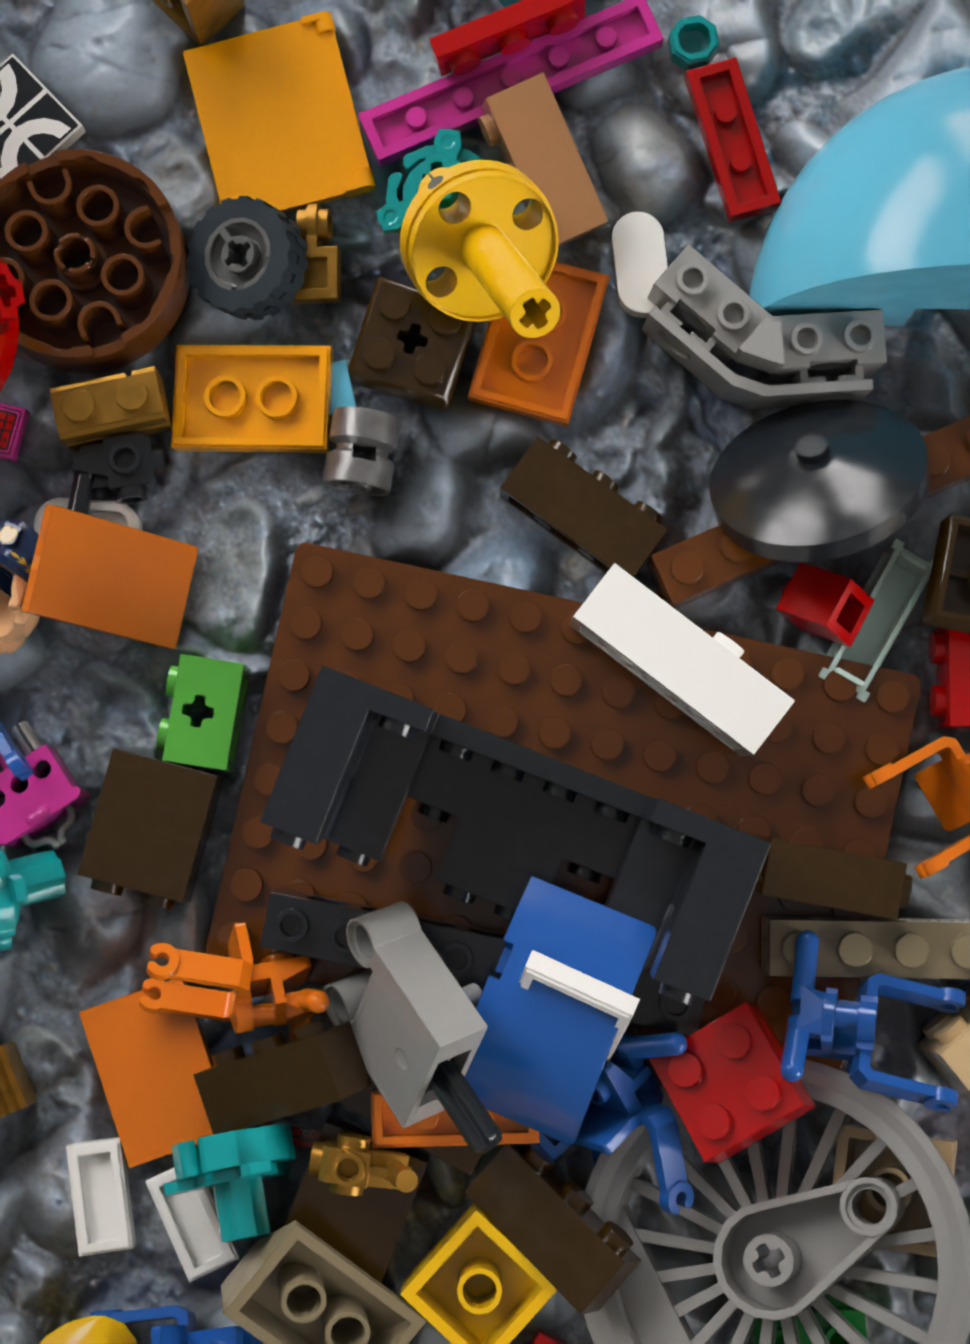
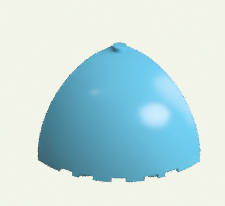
(878, 212)

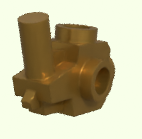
(354, 1165)

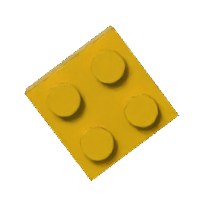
(476, 1284)

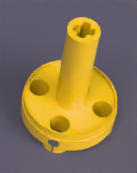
(490, 257)

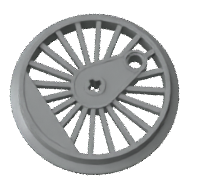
(814, 1228)

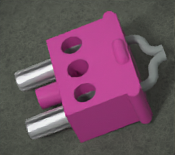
(43, 801)

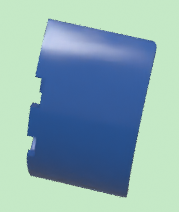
(543, 1045)

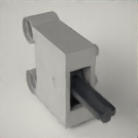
(413, 1023)

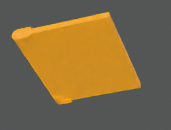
(280, 116)

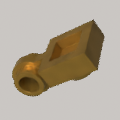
(324, 265)

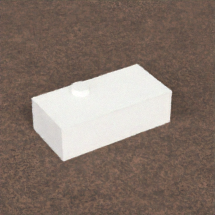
(682, 661)

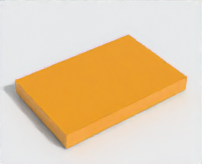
(252, 398)

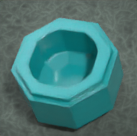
(693, 42)

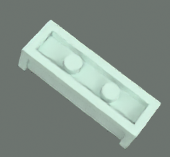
(895, 588)

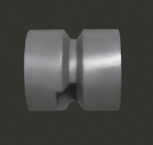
(364, 433)

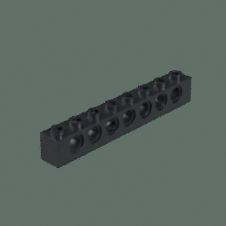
(318, 925)

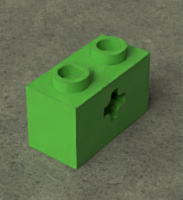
(225, 691)

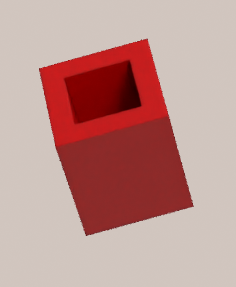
(825, 604)

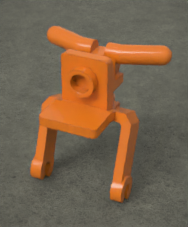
(946, 789)
(270, 979)

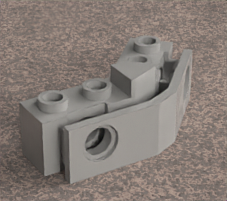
(735, 327)

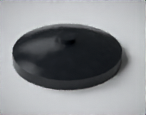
(820, 480)

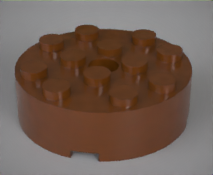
(137, 268)

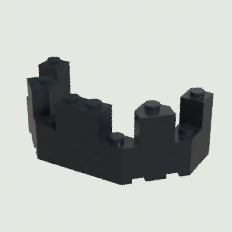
(519, 817)

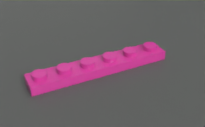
(566, 59)

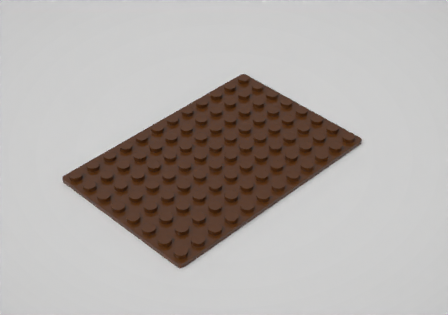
(527, 676)

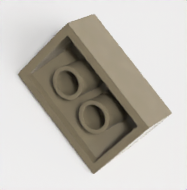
(308, 1293)

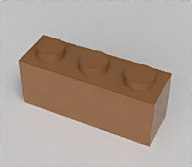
(539, 144)

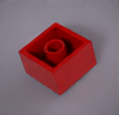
(731, 1084)

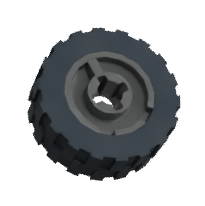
(273, 256)

